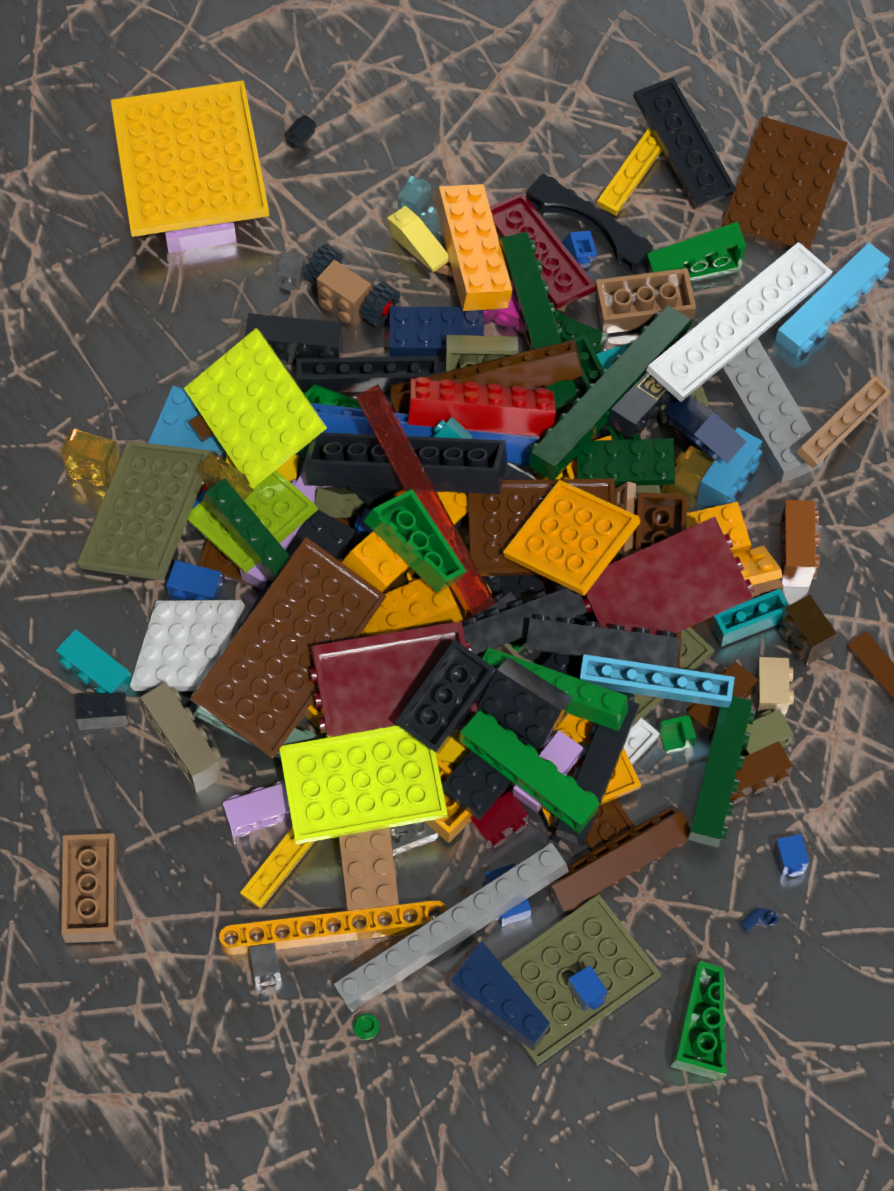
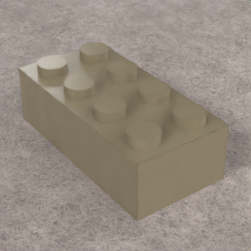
(182, 737)

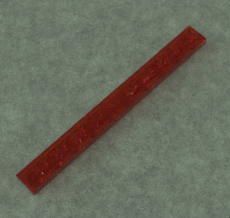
(415, 477)

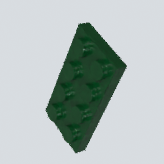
(628, 461)

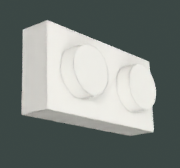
(639, 740)

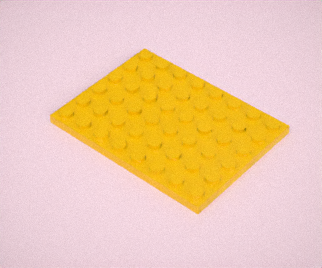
(189, 158)

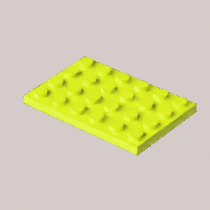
(255, 408)
(361, 783)

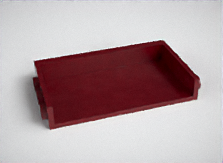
(671, 583)
(373, 678)

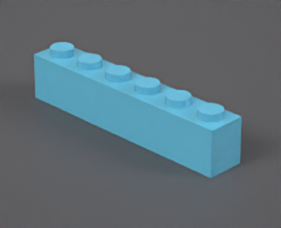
(833, 300)
(658, 681)

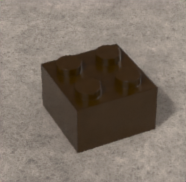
(807, 630)

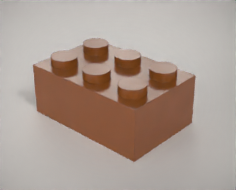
(799, 543)

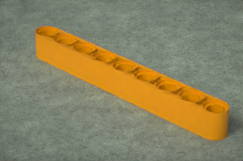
(322, 921)

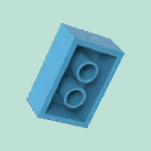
(725, 479)

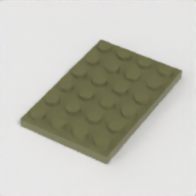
(144, 511)
(581, 939)

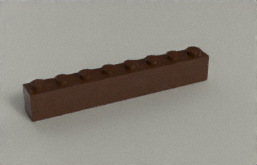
(525, 369)

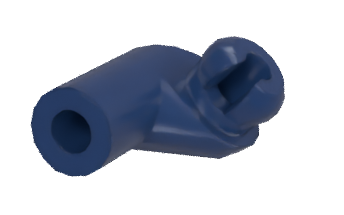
(759, 917)

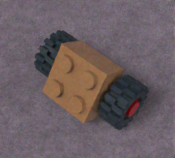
(347, 292)

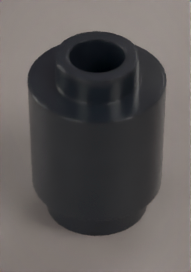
(300, 132)

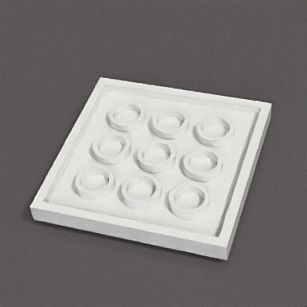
(185, 642)

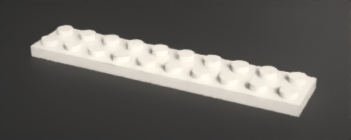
(739, 321)

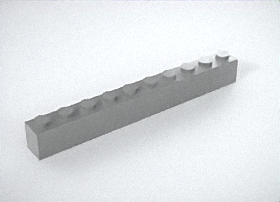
(451, 927)

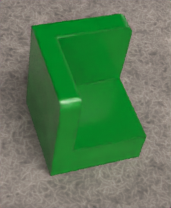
(677, 733)

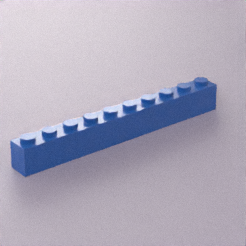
(354, 421)

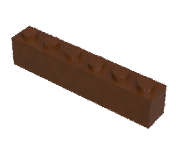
(619, 858)

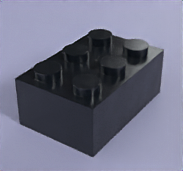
(525, 702)

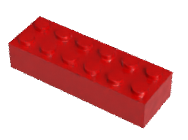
(481, 406)

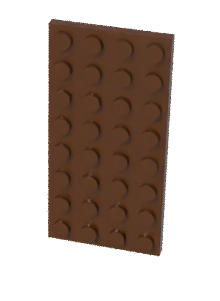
(264, 673)

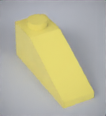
(417, 238)

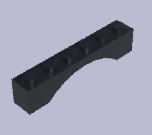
(554, 199)

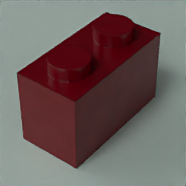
(500, 821)

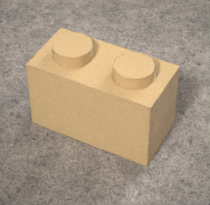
(773, 684)

